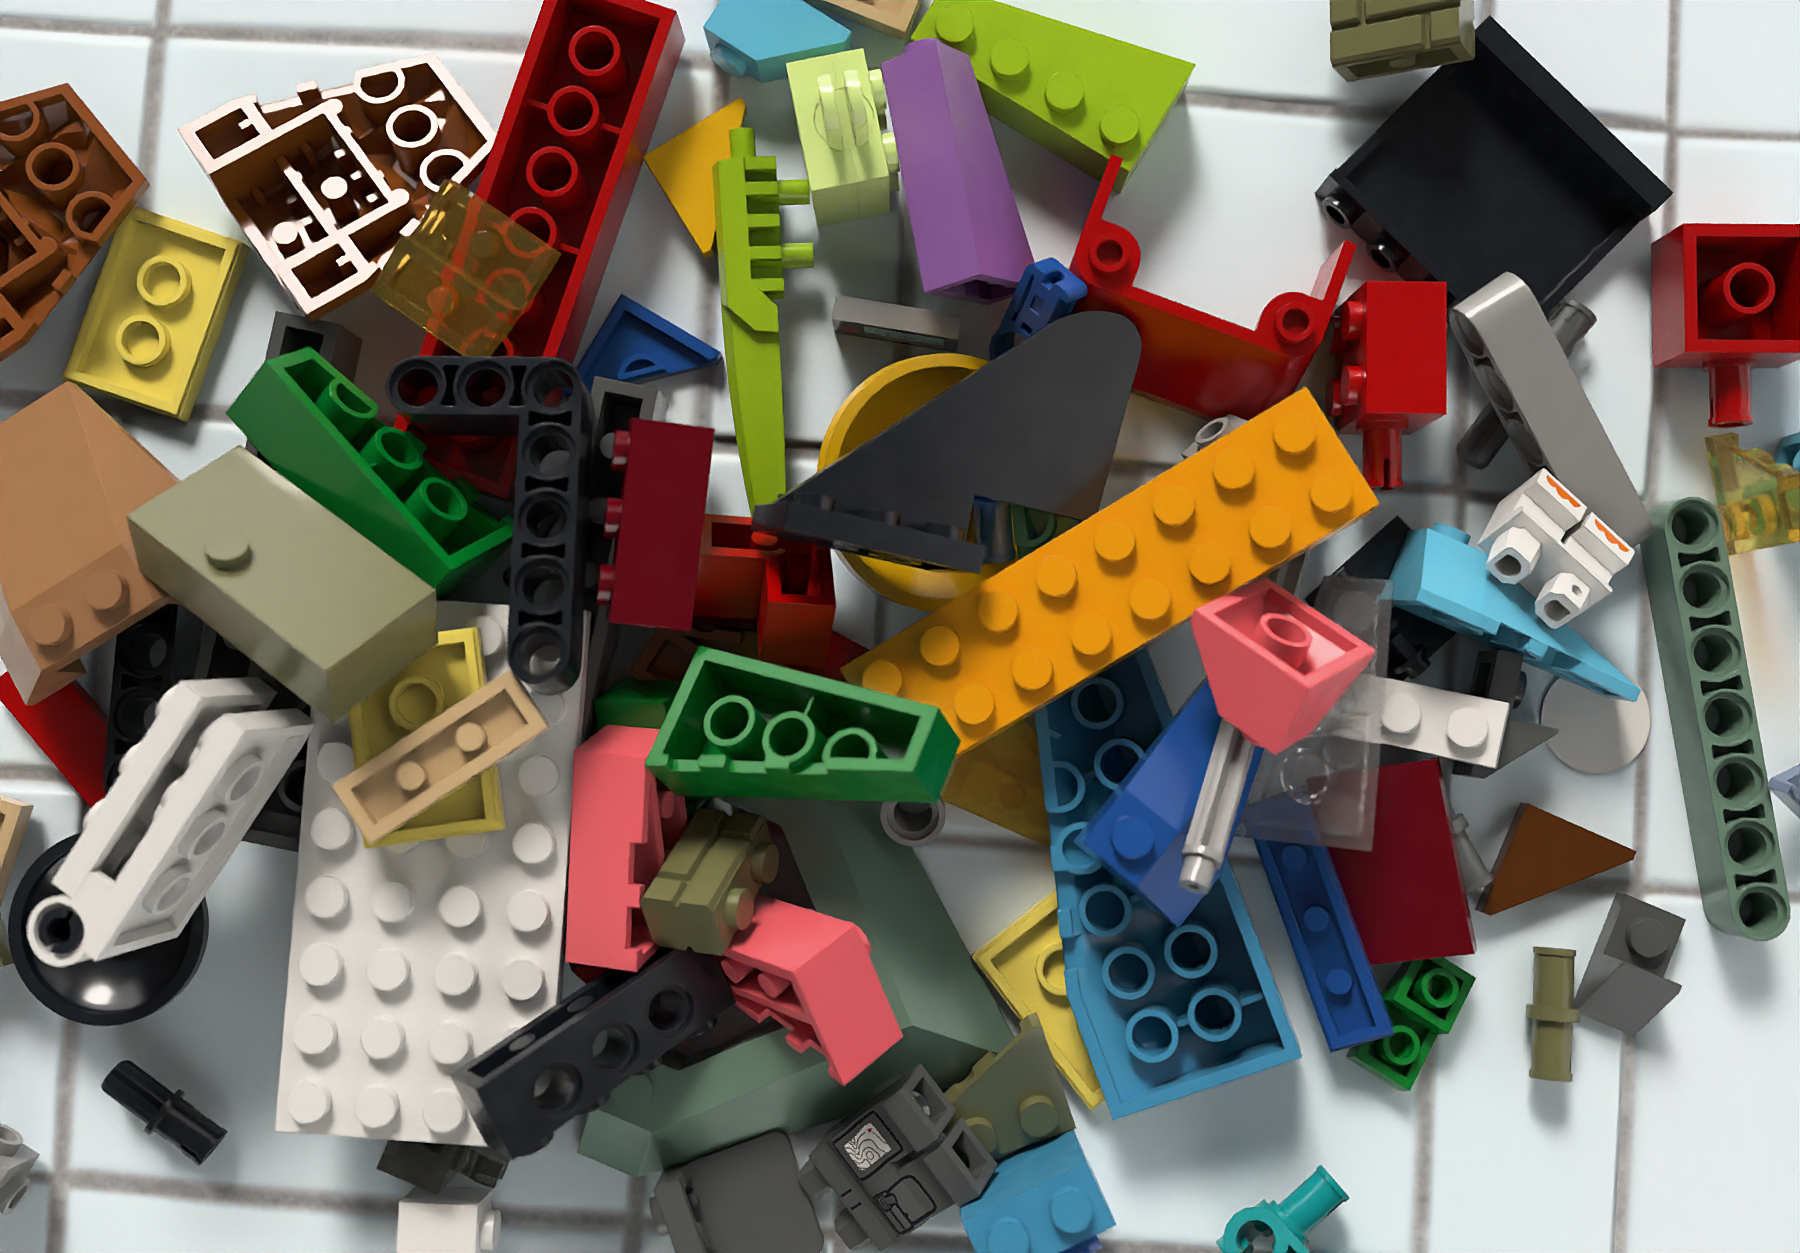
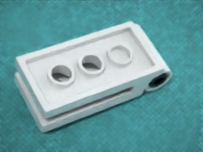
(168, 820)

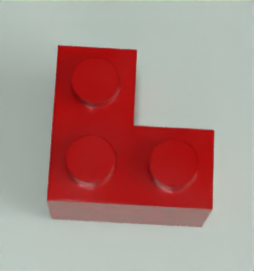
(768, 580)

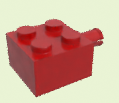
(1726, 306)
(1388, 370)

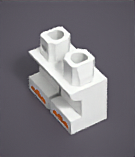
(1552, 551)

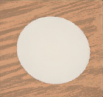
(1594, 730)

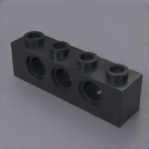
(503, 1079)

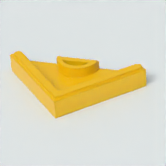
(686, 172)

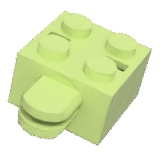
(839, 128)

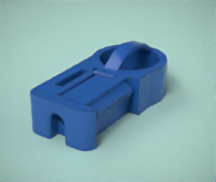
(1042, 296)

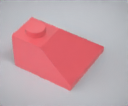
(1274, 662)

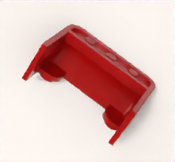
(1195, 357)

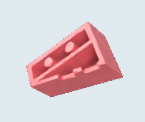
(618, 843)
(814, 981)

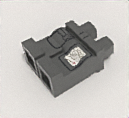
(896, 1163)

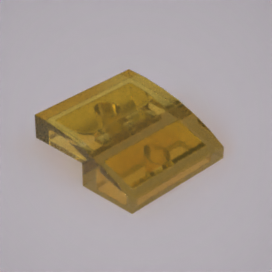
(465, 271)

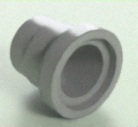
(913, 828)

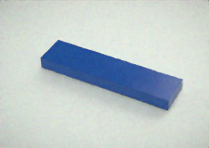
(1326, 943)

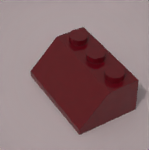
(656, 523)

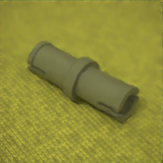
(1552, 1014)

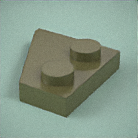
(1013, 1095)

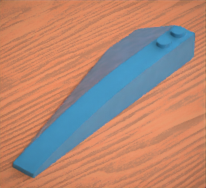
(1152, 1000)

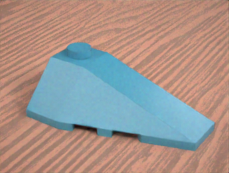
(1450, 586)

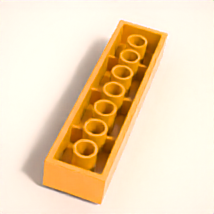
(1126, 574)

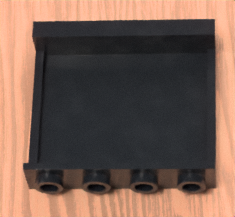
(1492, 178)

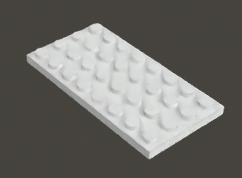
(425, 946)

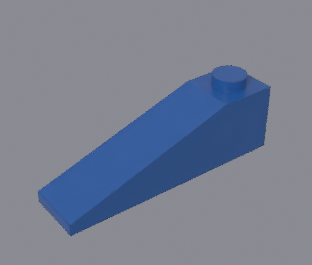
(1150, 812)

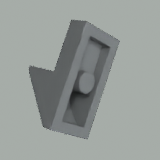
(1500, 678)
(1628, 966)

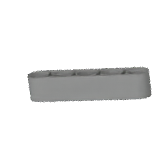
(1544, 402)

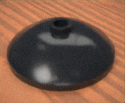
(107, 989)

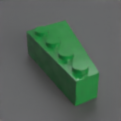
(369, 475)
(797, 736)

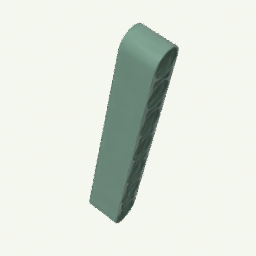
(1736, 740)

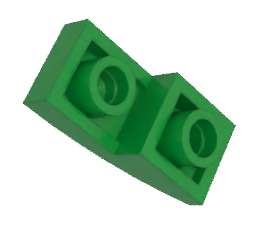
(1421, 1004)

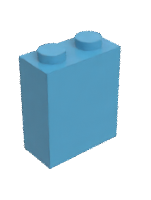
(1038, 1201)

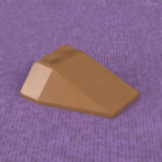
(67, 538)

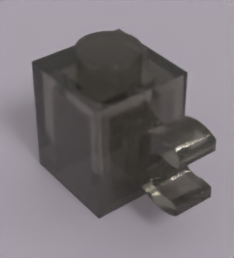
(436, 1164)

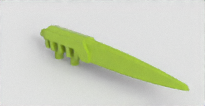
(750, 279)

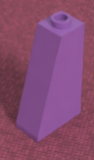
(953, 177)

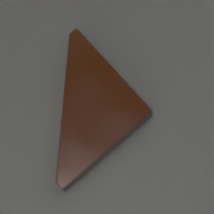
(1544, 856)

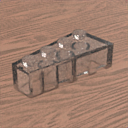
(1329, 781)

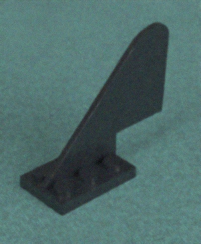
(1017, 431)

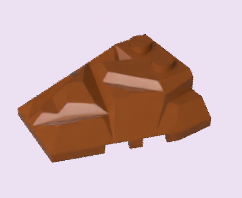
(340, 171)
(59, 203)

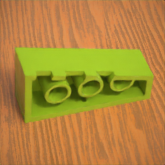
(1062, 82)

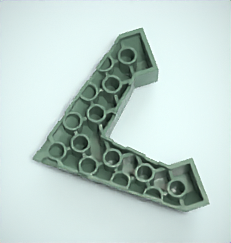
(761, 1081)

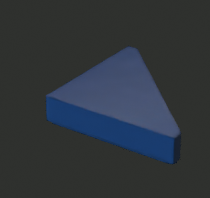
(641, 348)

